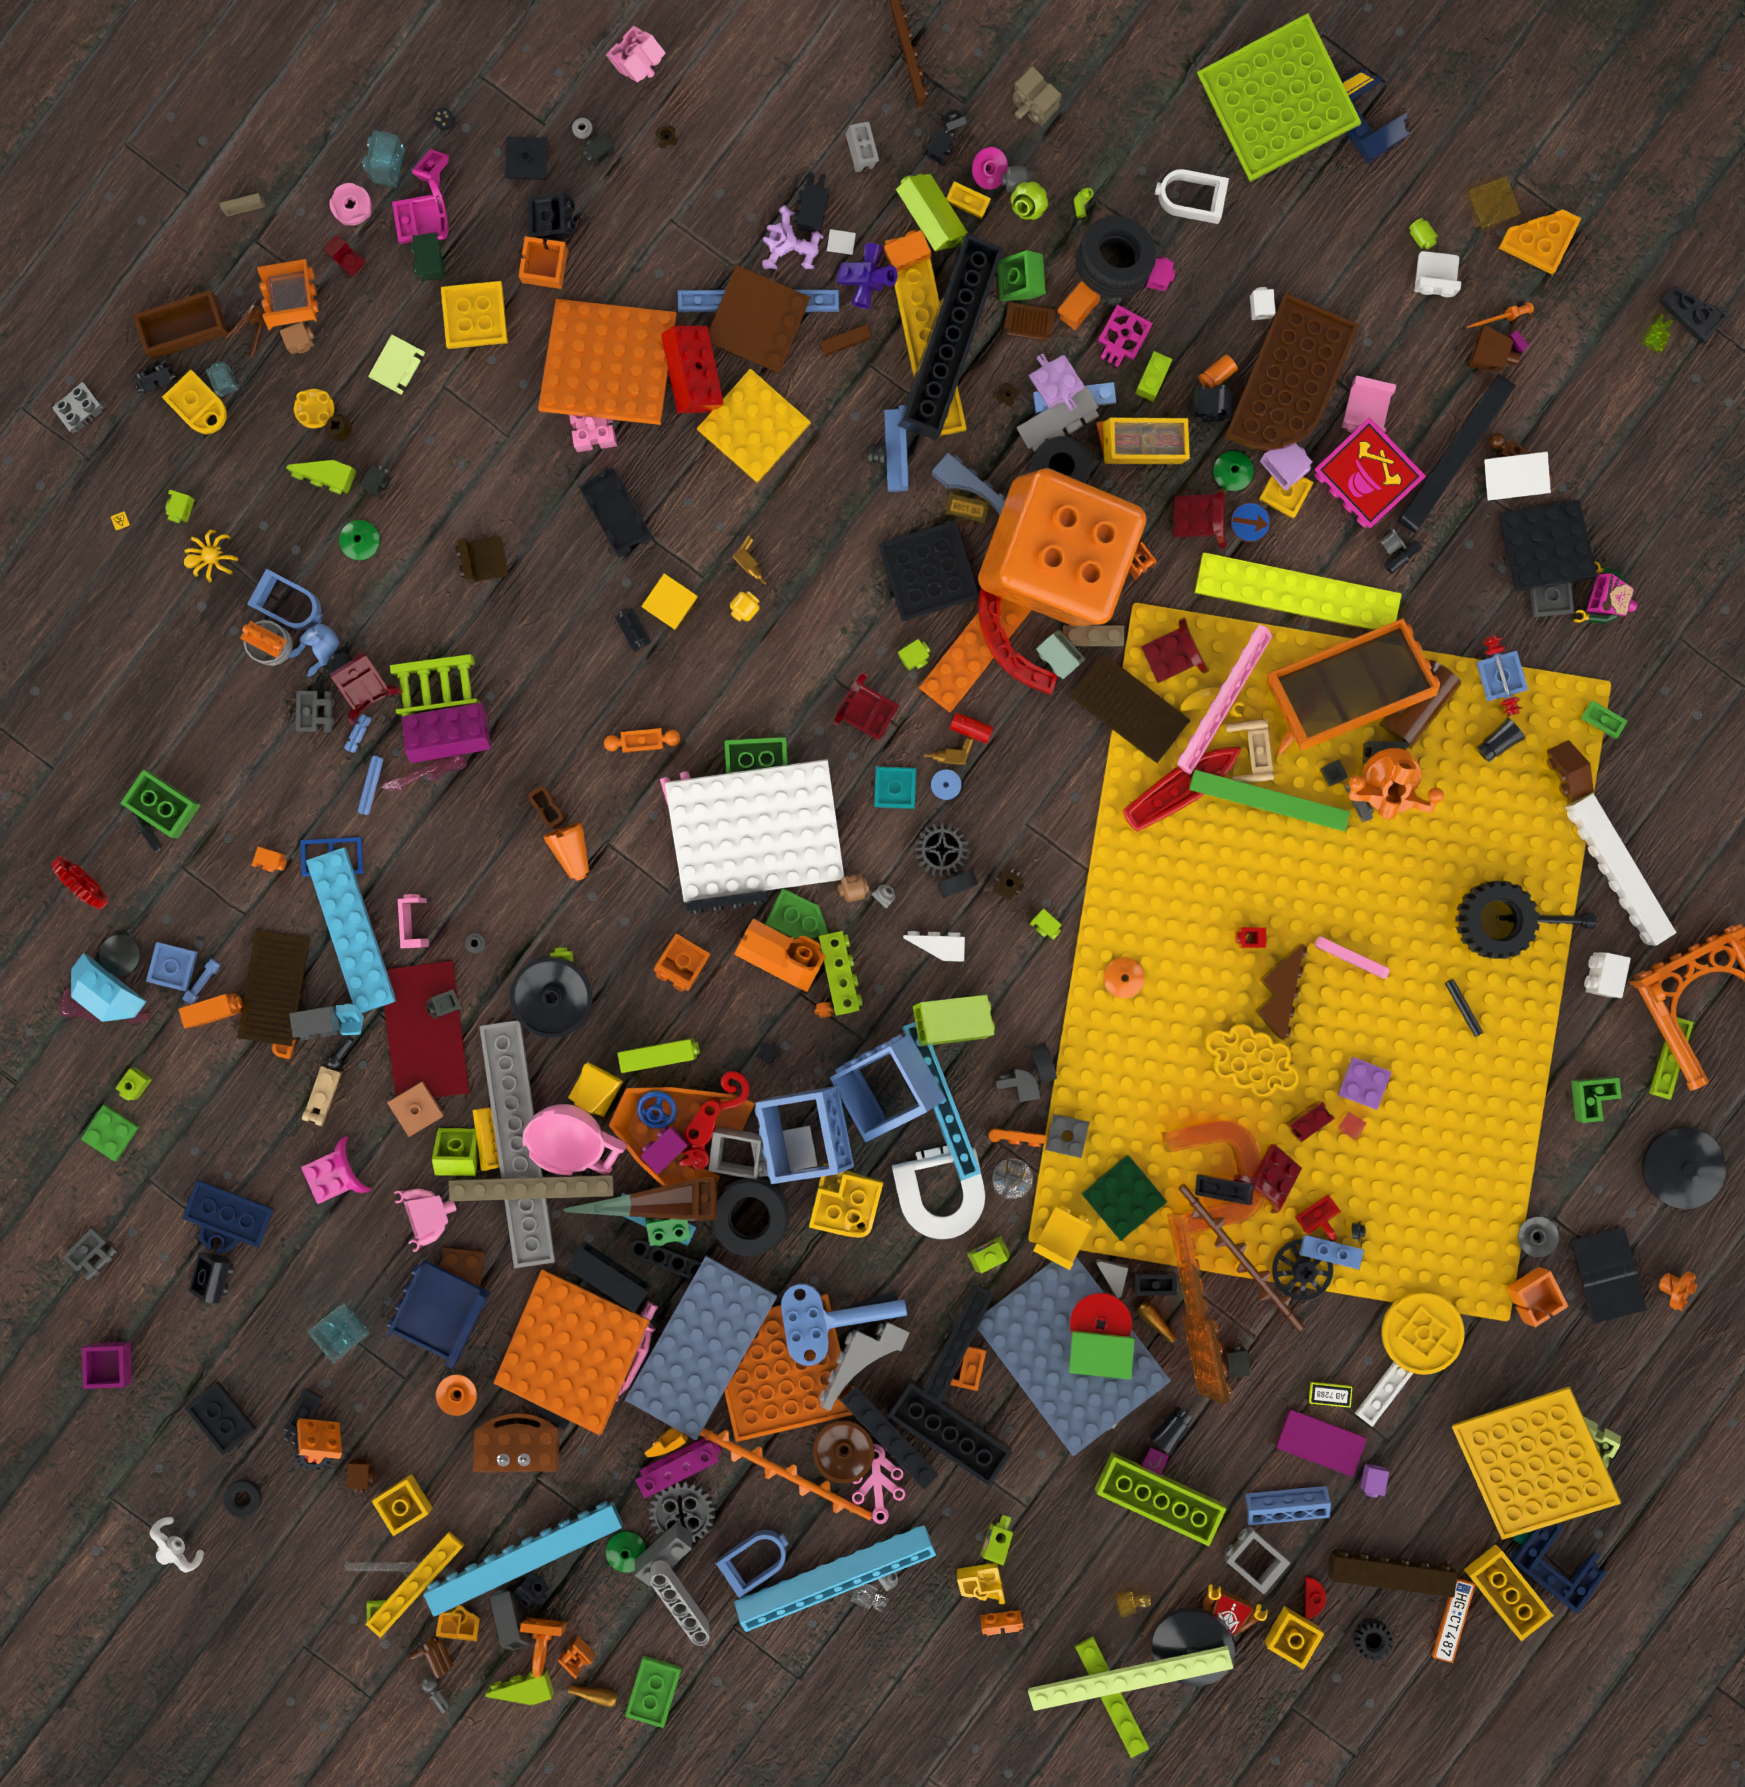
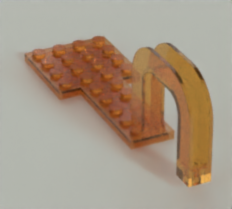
(1199, 1328)

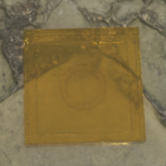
(1493, 203)

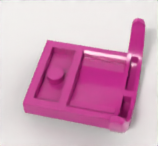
(421, 216)
(332, 1175)

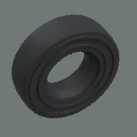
(255, 1495)

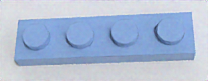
(1102, 393)

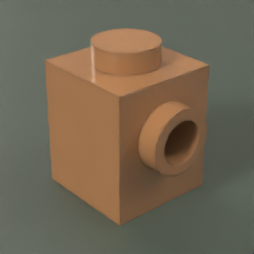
(298, 338)

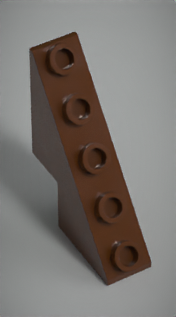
(1282, 983)

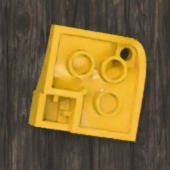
(844, 1202)

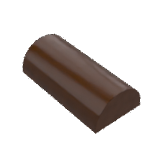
(1413, 721)

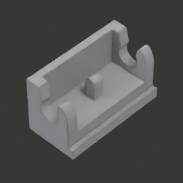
(862, 146)

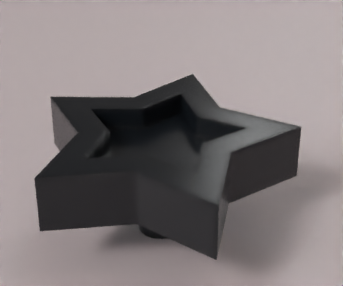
(768, 1052)

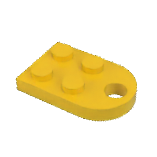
(196, 403)

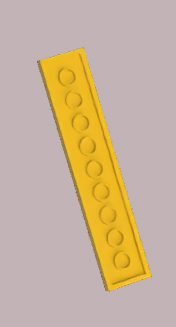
(918, 306)

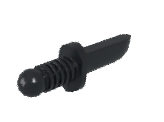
(144, 829)

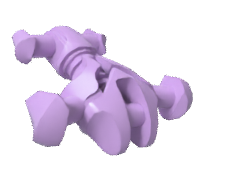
(783, 240)

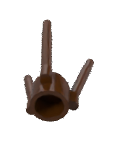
(252, 315)

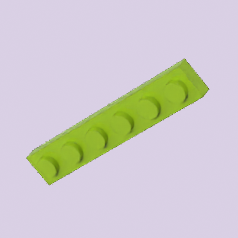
(1114, 1703)

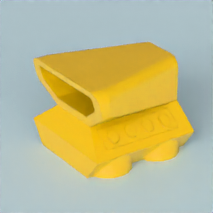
(595, 1089)

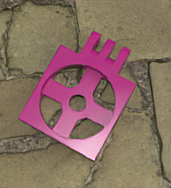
(1116, 349)

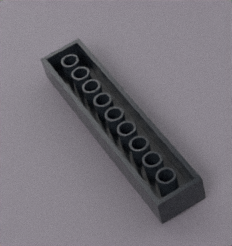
(950, 337)

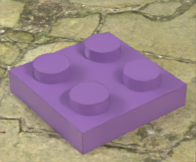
(1364, 1083)

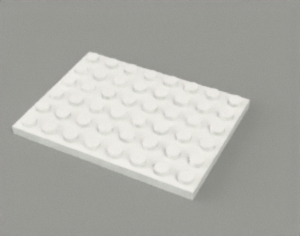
(755, 830)

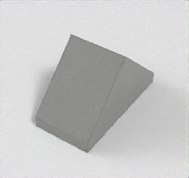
(1114, 1274)

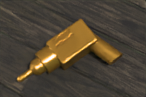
(747, 562)
(953, 756)

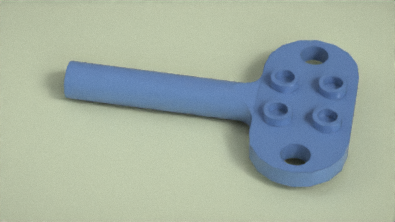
(808, 1322)

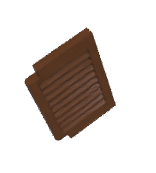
(1029, 321)

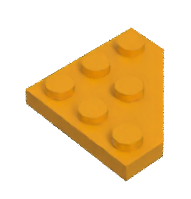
(1541, 240)

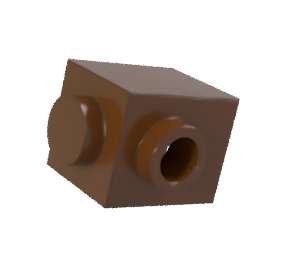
(360, 1475)

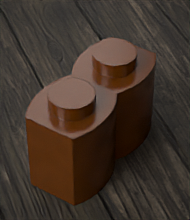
(544, 802)

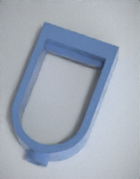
(263, 590)
(732, 1574)

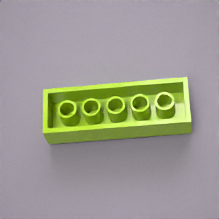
(1160, 1498)

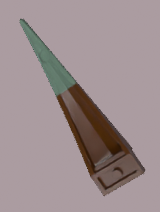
(684, 1200)

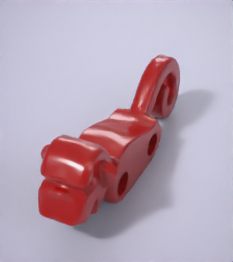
(705, 1122)

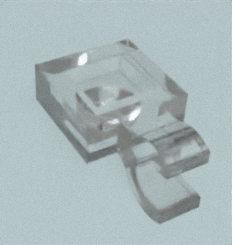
(866, 1596)

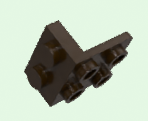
(481, 559)

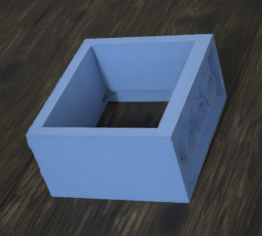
(833, 1131)

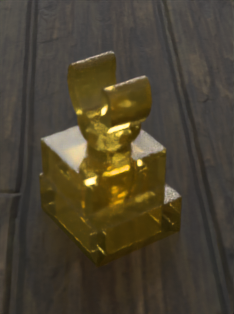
(1126, 1603)

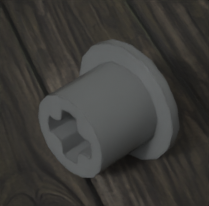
(1392, 542)

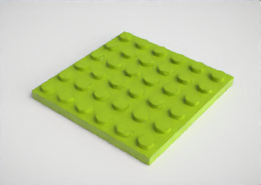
(1279, 97)

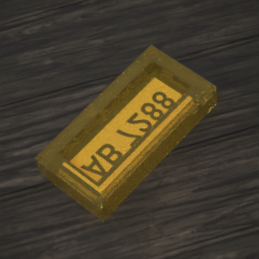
(967, 508)

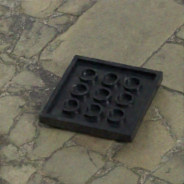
(1547, 545)
(928, 571)

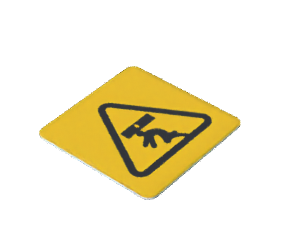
(120, 521)

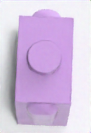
(1287, 464)

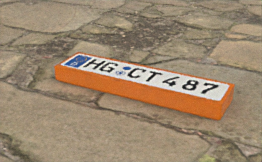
(1453, 1621)

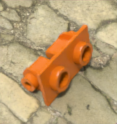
(263, 639)
(1010, 1621)

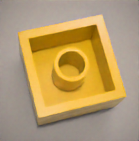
(402, 1505)
(1293, 1637)

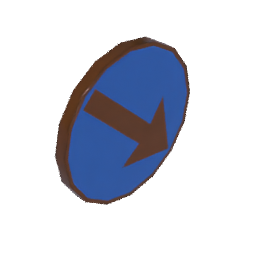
(1250, 522)

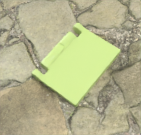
(396, 364)

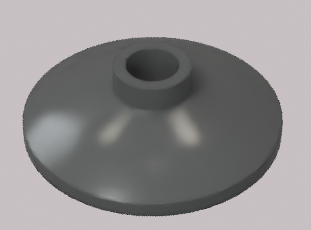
(1547, 1239)

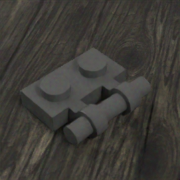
(307, 711)
(85, 1249)

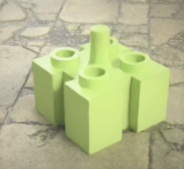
(1606, 1441)

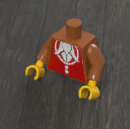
(1233, 1610)

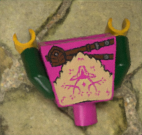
(1609, 597)

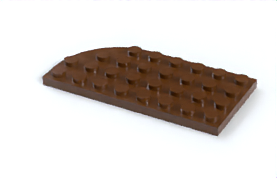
(1291, 376)

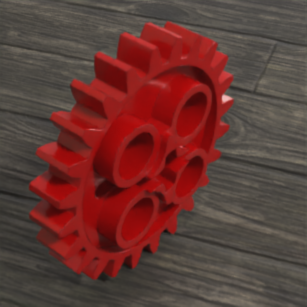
(79, 882)

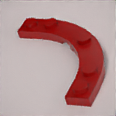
(1002, 651)

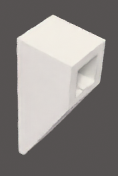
(943, 947)

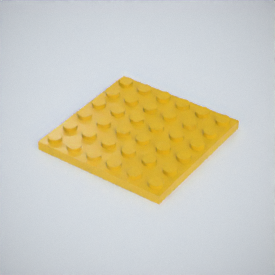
(1536, 1463)

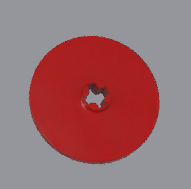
(1102, 1307)

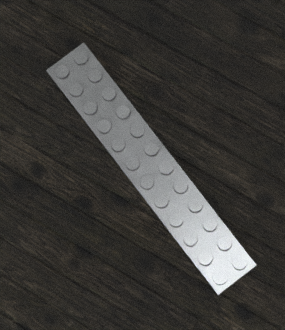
(511, 1113)

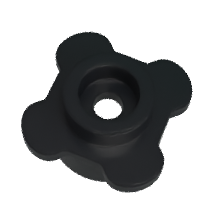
(1358, 1231)

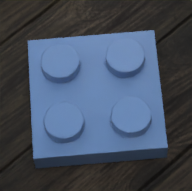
(171, 966)

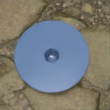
(946, 784)

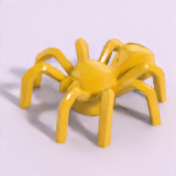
(209, 555)

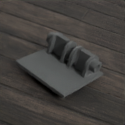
(77, 407)

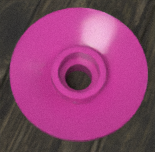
(996, 164)

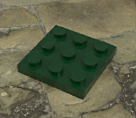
(1124, 1197)

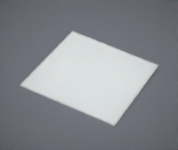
(841, 242)

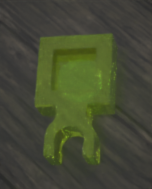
(1657, 335)

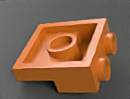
(681, 963)

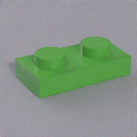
(1603, 719)

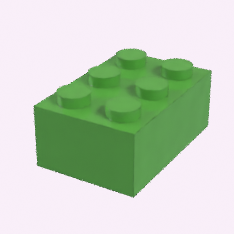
(755, 754)
(160, 804)

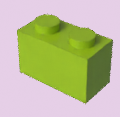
(1153, 376)

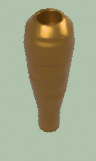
(1152, 1317)
(596, 1695)

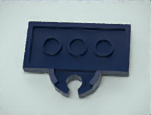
(226, 1217)

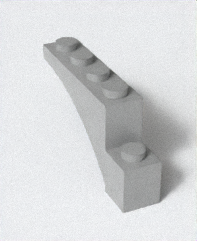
(859, 1353)

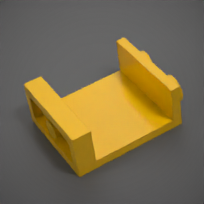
(1062, 1237)

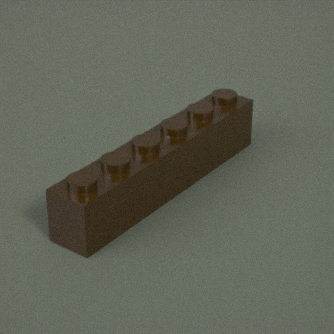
(1392, 1574)

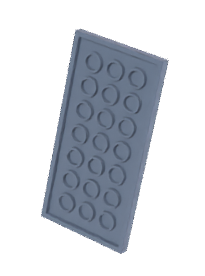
(701, 1347)

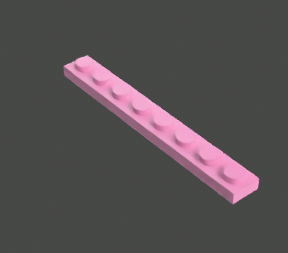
(1225, 699)

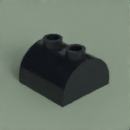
(210, 1277)

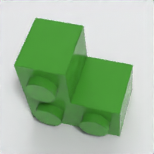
(1588, 1097)

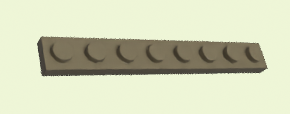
(531, 1188)

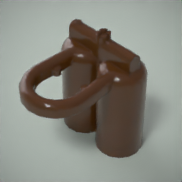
(435, 1655)

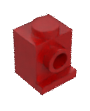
(1258, 935)

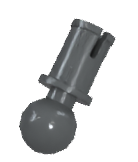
(429, 1685)

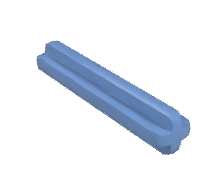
(370, 785)

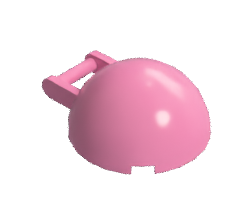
(569, 1141)

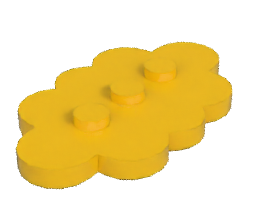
(1252, 1060)

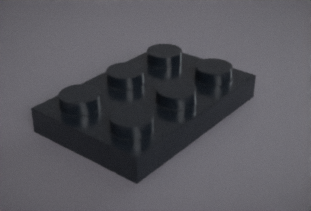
(220, 1418)

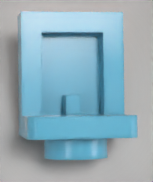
(351, 1019)

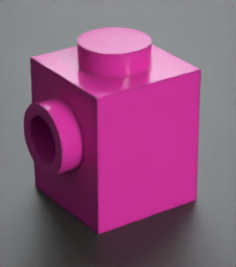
(1161, 274)

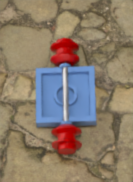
(1502, 675)

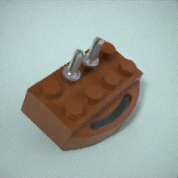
(516, 1446)

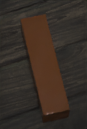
(845, 340)

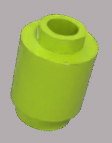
(1423, 234)

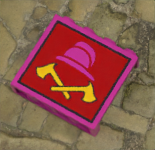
(1369, 473)

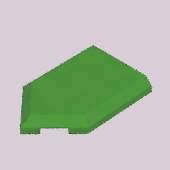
(796, 916)

